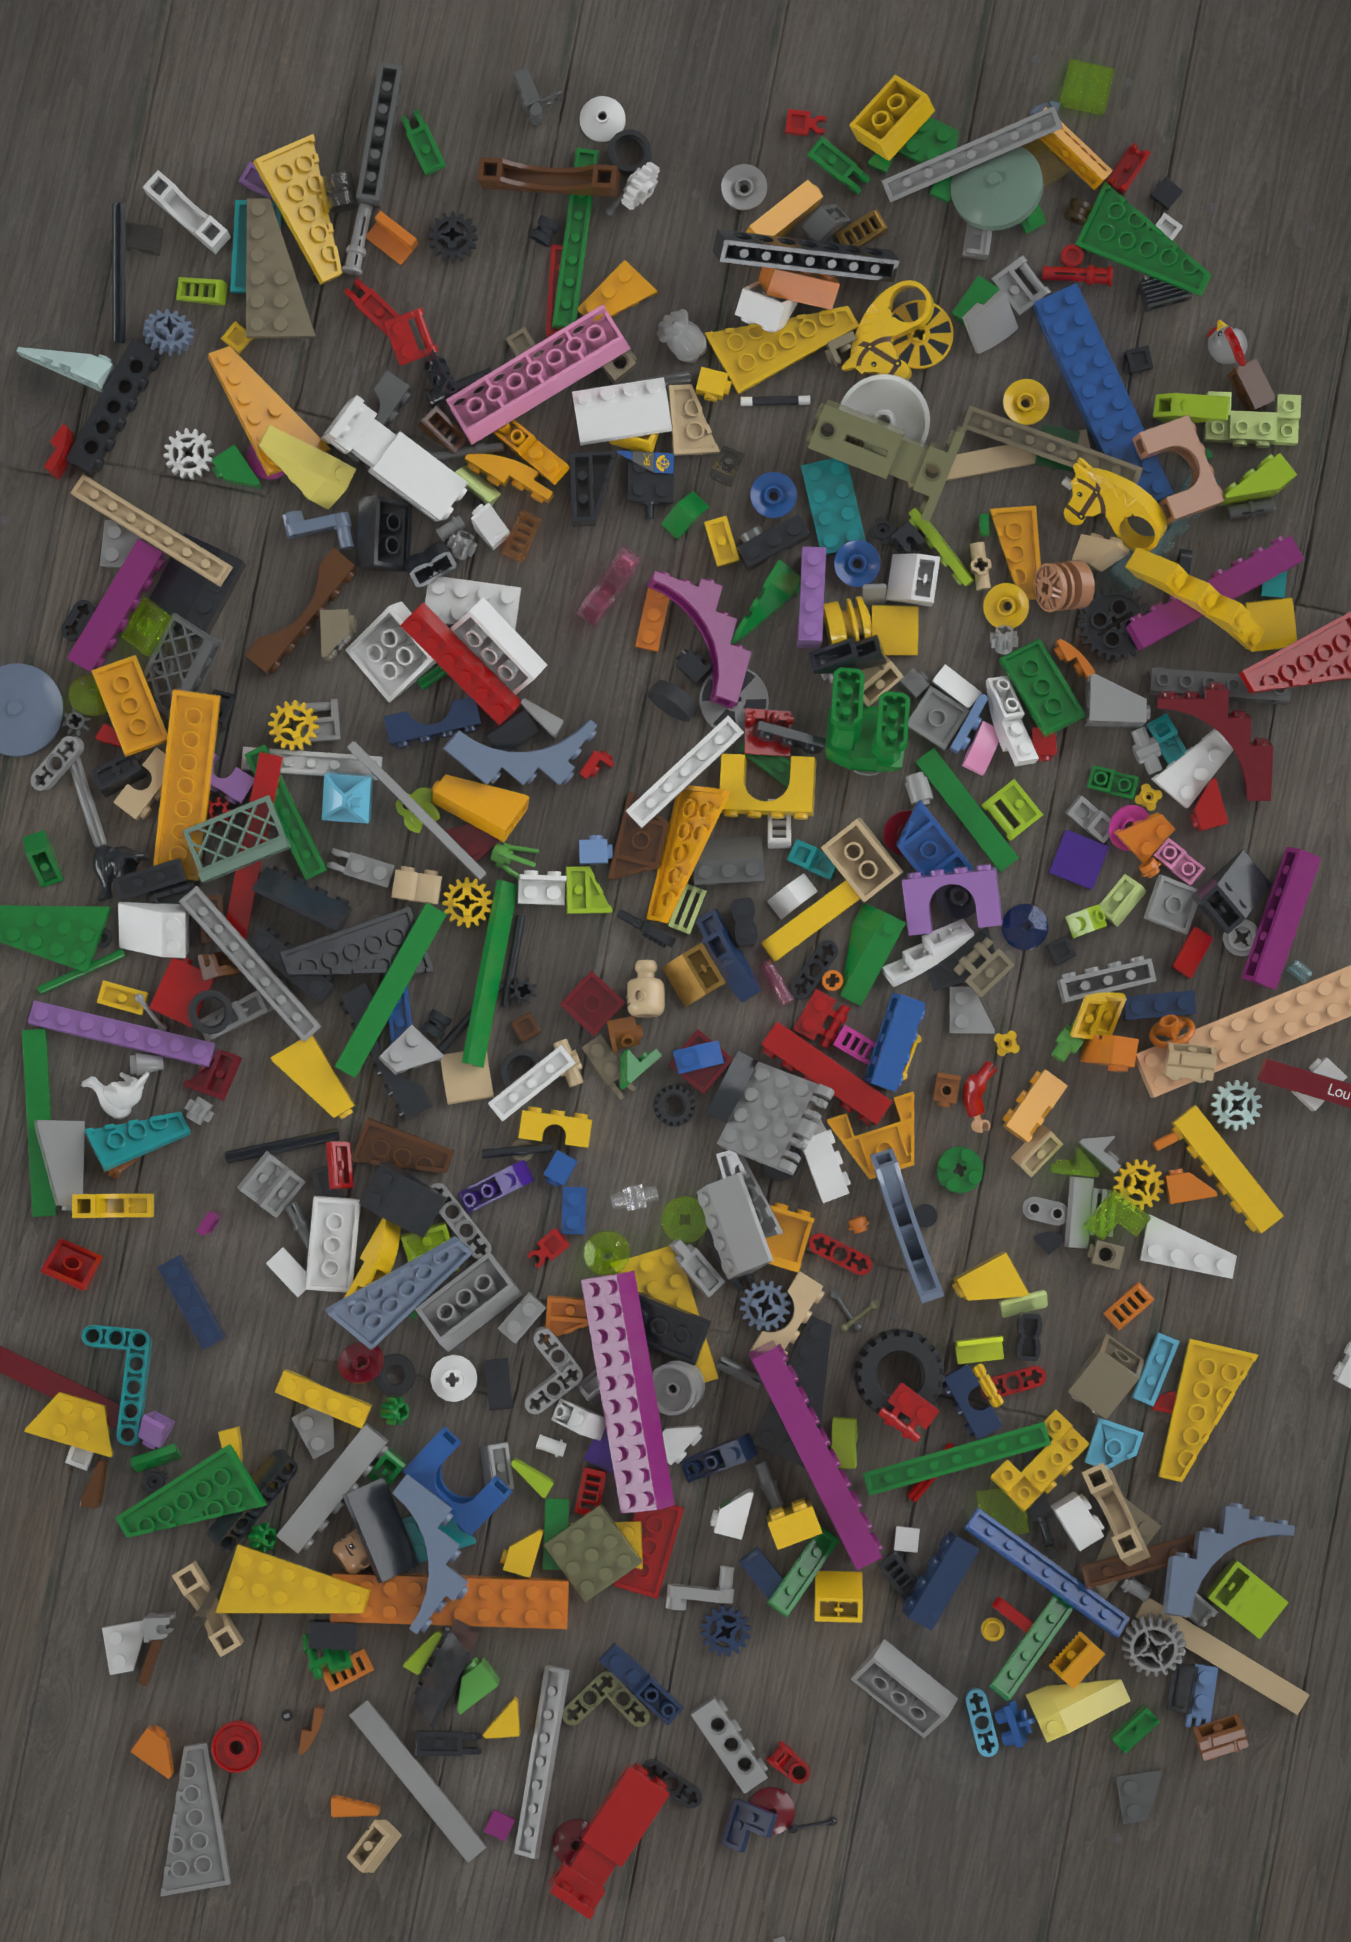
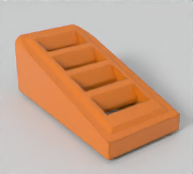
(1123, 1299)
(332, 1686)
(349, 1807)

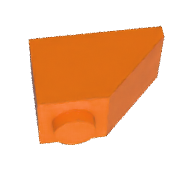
(1185, 1187)
(155, 1750)

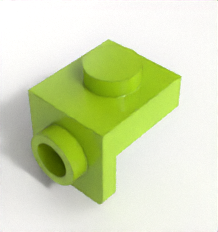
(1086, 921)

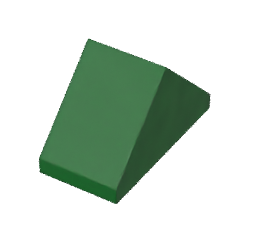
(684, 515)
(388, 1466)

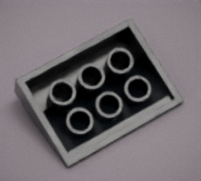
(194, 596)

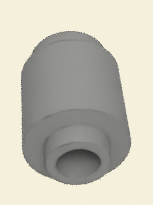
(918, 788)

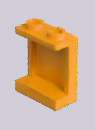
(789, 1247)

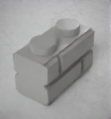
(522, 1317)

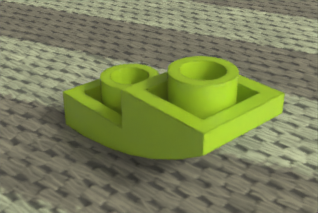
(844, 1441)

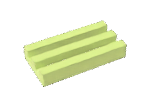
(680, 927)

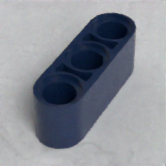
(761, 1571)

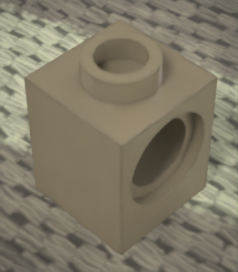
(617, 375)
(1115, 1257)

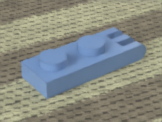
(971, 722)
(1203, 1695)

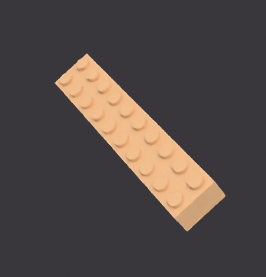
(1258, 1027)

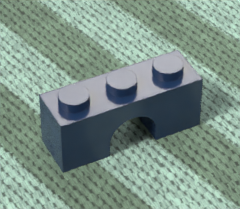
(1159, 1005)
(980, 1421)

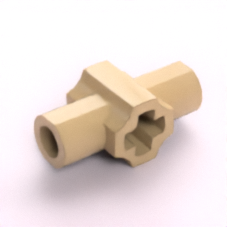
(981, 577)
(573, 1074)

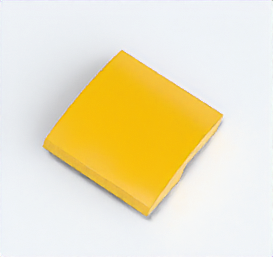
(1276, 620)
(896, 628)
(1098, 1015)

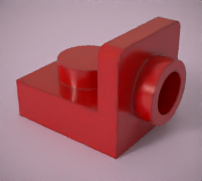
(592, 768)

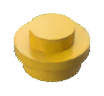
(992, 1629)

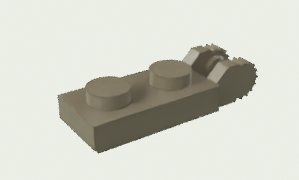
(605, 1063)

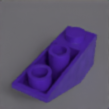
(496, 1186)

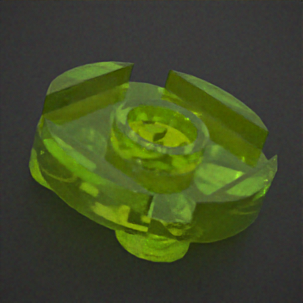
(671, 1219)

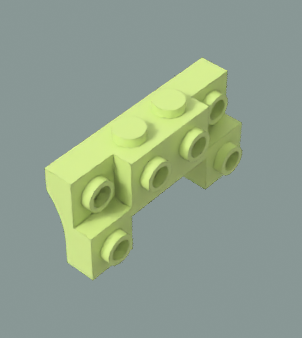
(1258, 427)

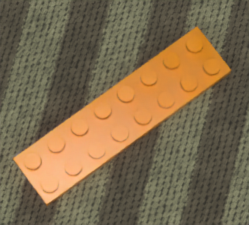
(186, 776)

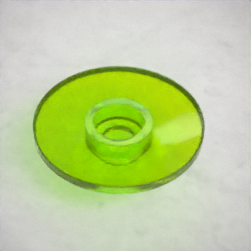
(83, 700)
(602, 1243)

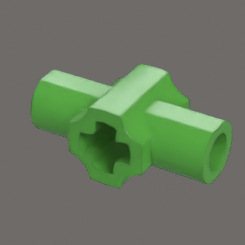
(1066, 1044)

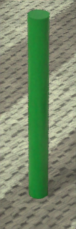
(74, 974)

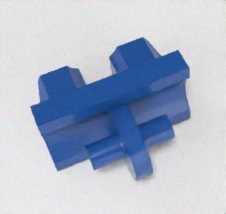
(1018, 1721)

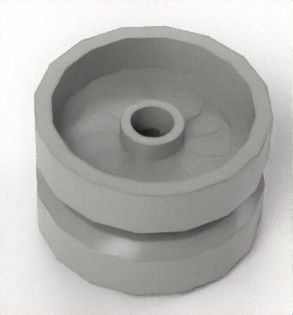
(688, 1389)

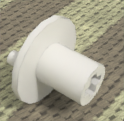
(453, 1378)

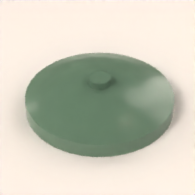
(998, 190)

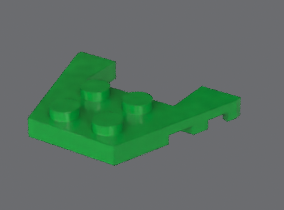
(927, 143)

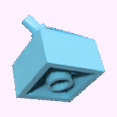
(347, 797)

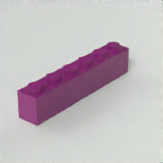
(116, 606)
(1281, 918)

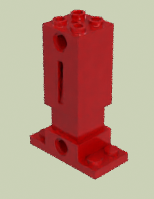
(609, 1838)

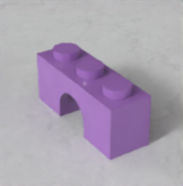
(236, 786)

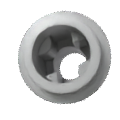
(145, 1062)

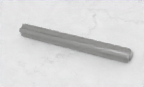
(87, 801)

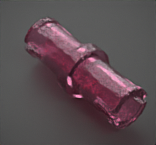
(776, 982)

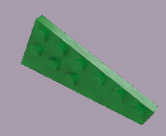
(1130, 239)
(55, 932)
(204, 1492)

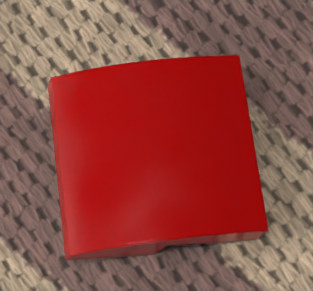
(62, 442)

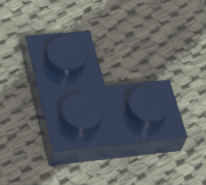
(742, 1820)

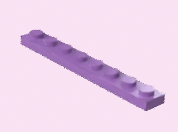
(121, 1033)

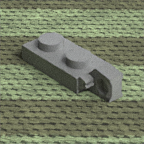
(697, 1268)

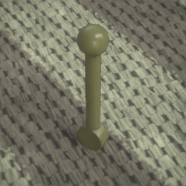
(874, 1304)

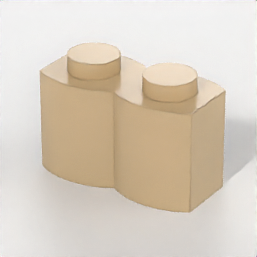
(417, 886)

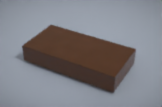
(150, 1661)

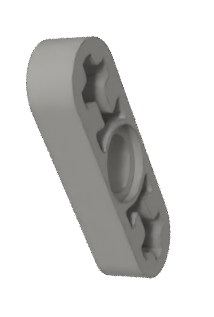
(47, 765)

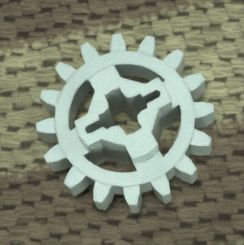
(1243, 1112)

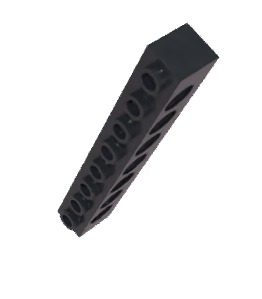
(805, 255)

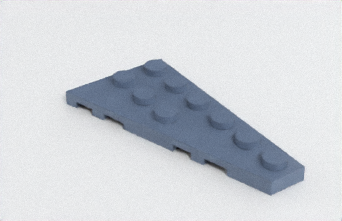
(387, 1301)

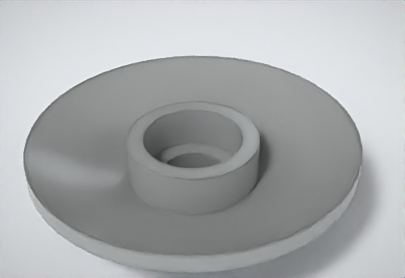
(746, 176)

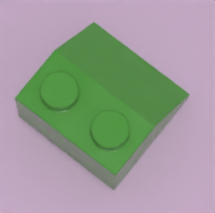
(476, 1682)

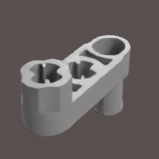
(723, 1593)

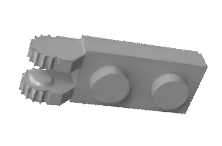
(364, 868)

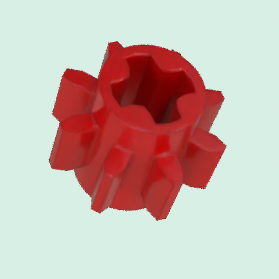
(219, 804)

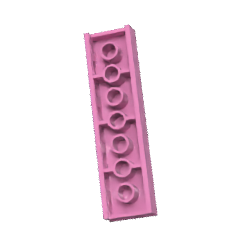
(538, 376)

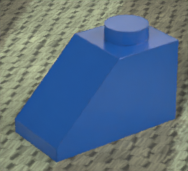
(698, 1057)

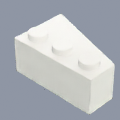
(825, 1163)

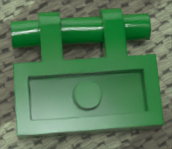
(334, 1659)

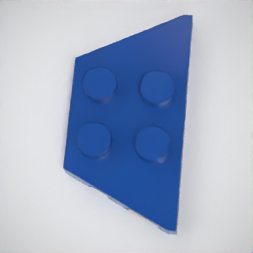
(928, 845)

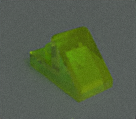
(1081, 1166)

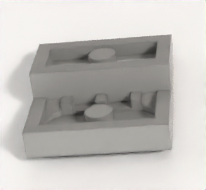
(990, 322)
(271, 1184)

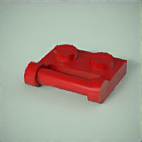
(403, 340)

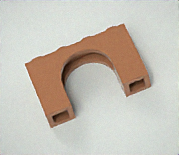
(1181, 438)

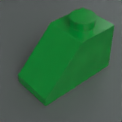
(235, 469)
(42, 858)

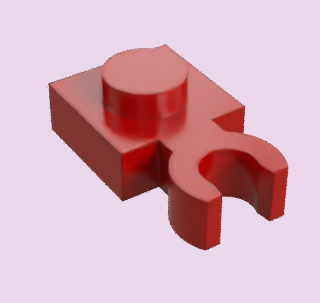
(800, 123)
(551, 1245)

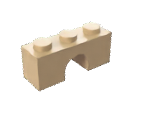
(138, 802)

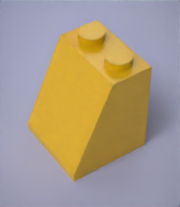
(990, 1280)

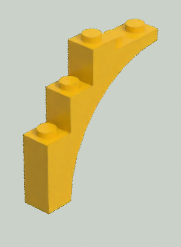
(1197, 594)

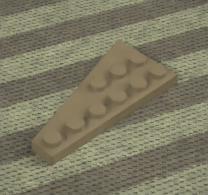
(272, 290)

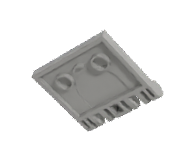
(772, 1116)

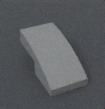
(1089, 818)

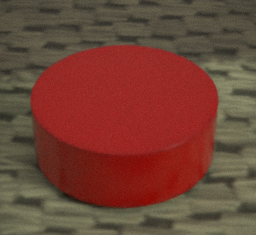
(1072, 256)

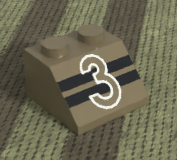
(336, 632)

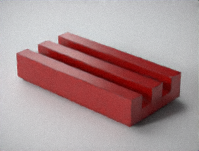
(336, 1164)

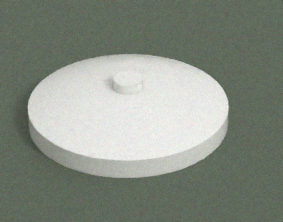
(892, 401)

